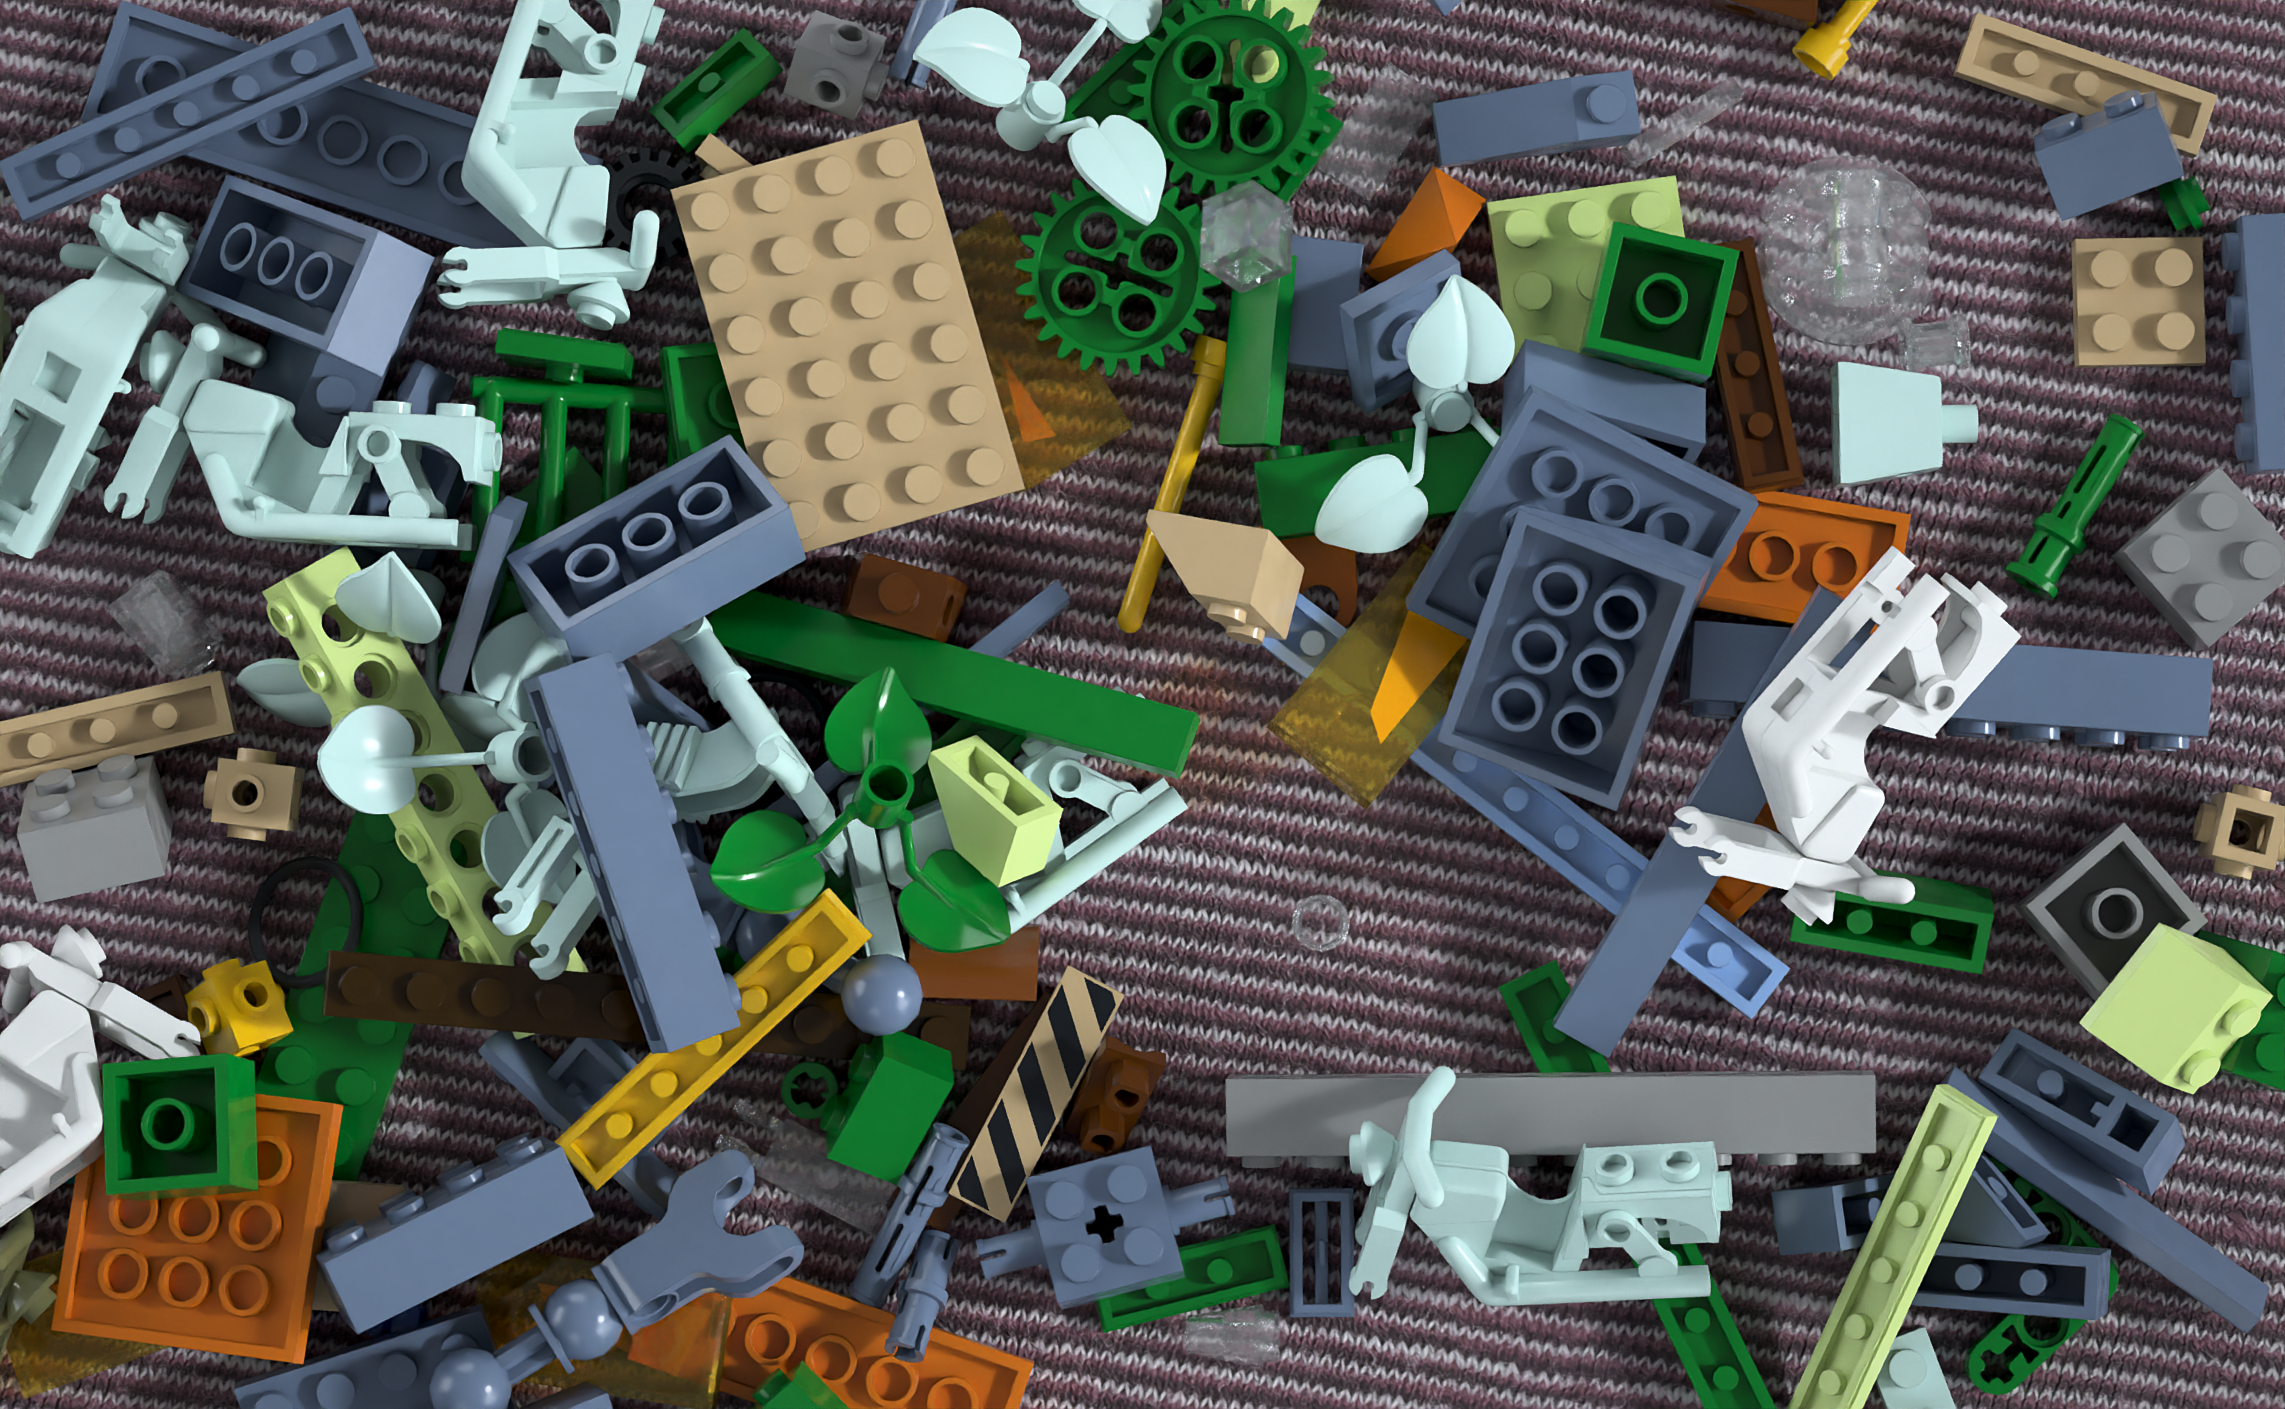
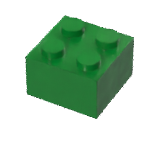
(1659, 302)
(180, 1127)

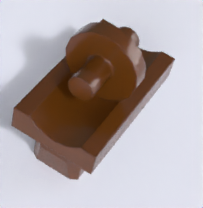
(1112, 1095)

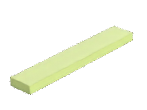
(1896, 1252)

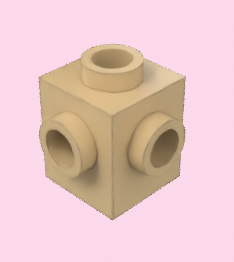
(277, 798)
(2263, 827)

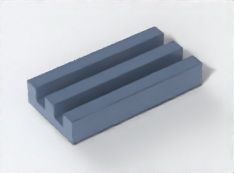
(1321, 1197)

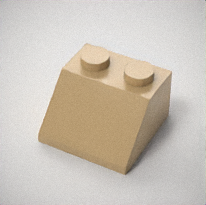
(1233, 572)

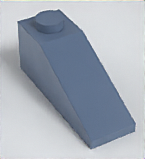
(1537, 119)
(2086, 1111)

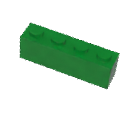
(1296, 485)

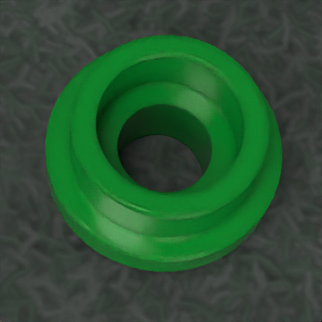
(2184, 202)

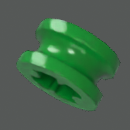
(814, 1070)

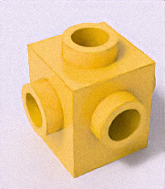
(238, 1009)

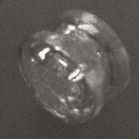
(1312, 905)

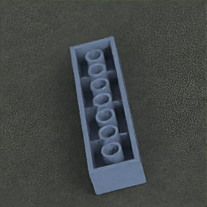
(2029, 691)

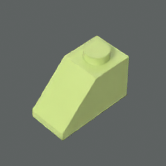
(993, 811)

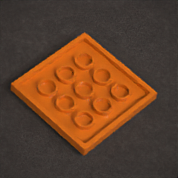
(208, 1267)

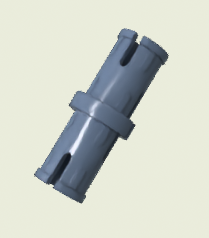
(922, 1296)

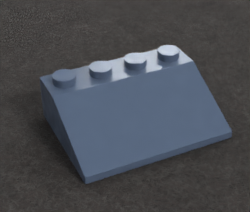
(1574, 653)

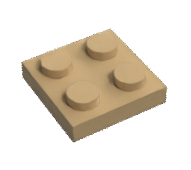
(2138, 302)

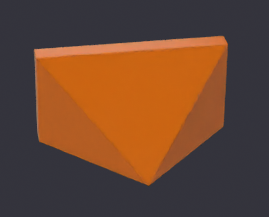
(1430, 223)

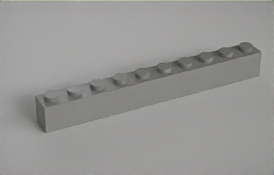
(1560, 1111)

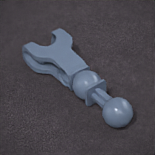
(876, 992)
(633, 1286)

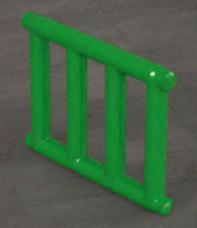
(555, 398)

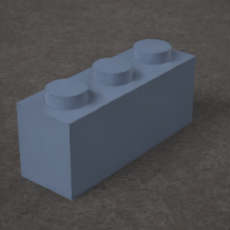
(1639, 402)
(2021, 1280)

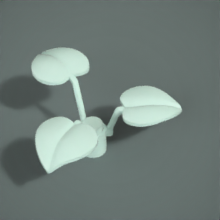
(982, 60)
(1452, 344)
(389, 601)
(371, 750)

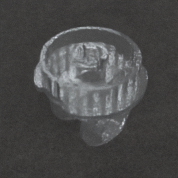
(1845, 251)

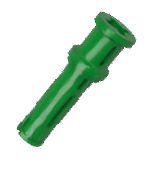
(2061, 531)

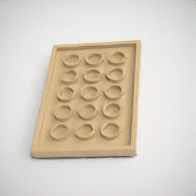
(849, 335)

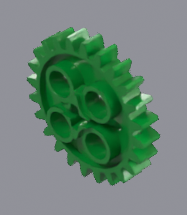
(1288, 97)
(1098, 327)

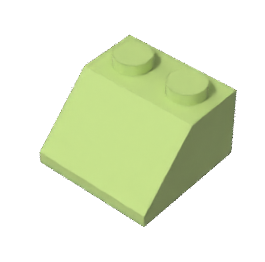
(2177, 1008)

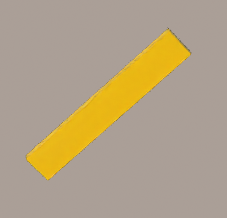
(669, 1082)

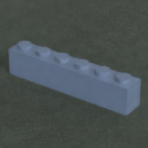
(633, 852)

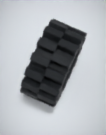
(635, 171)

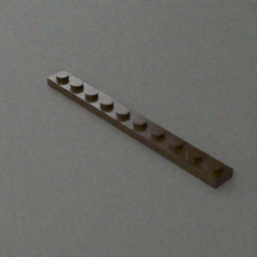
(582, 1005)

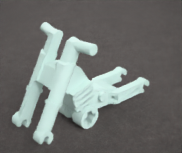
(704, 777)

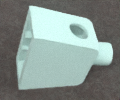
(1891, 424)

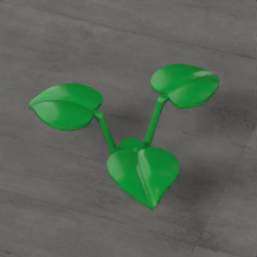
(888, 740)

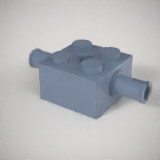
(1068, 1205)

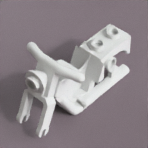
(1815, 723)
(51, 1063)

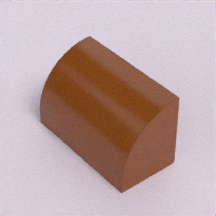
(984, 973)

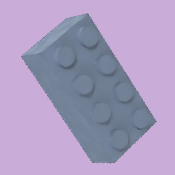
(305, 274)
(657, 555)
(450, 1231)

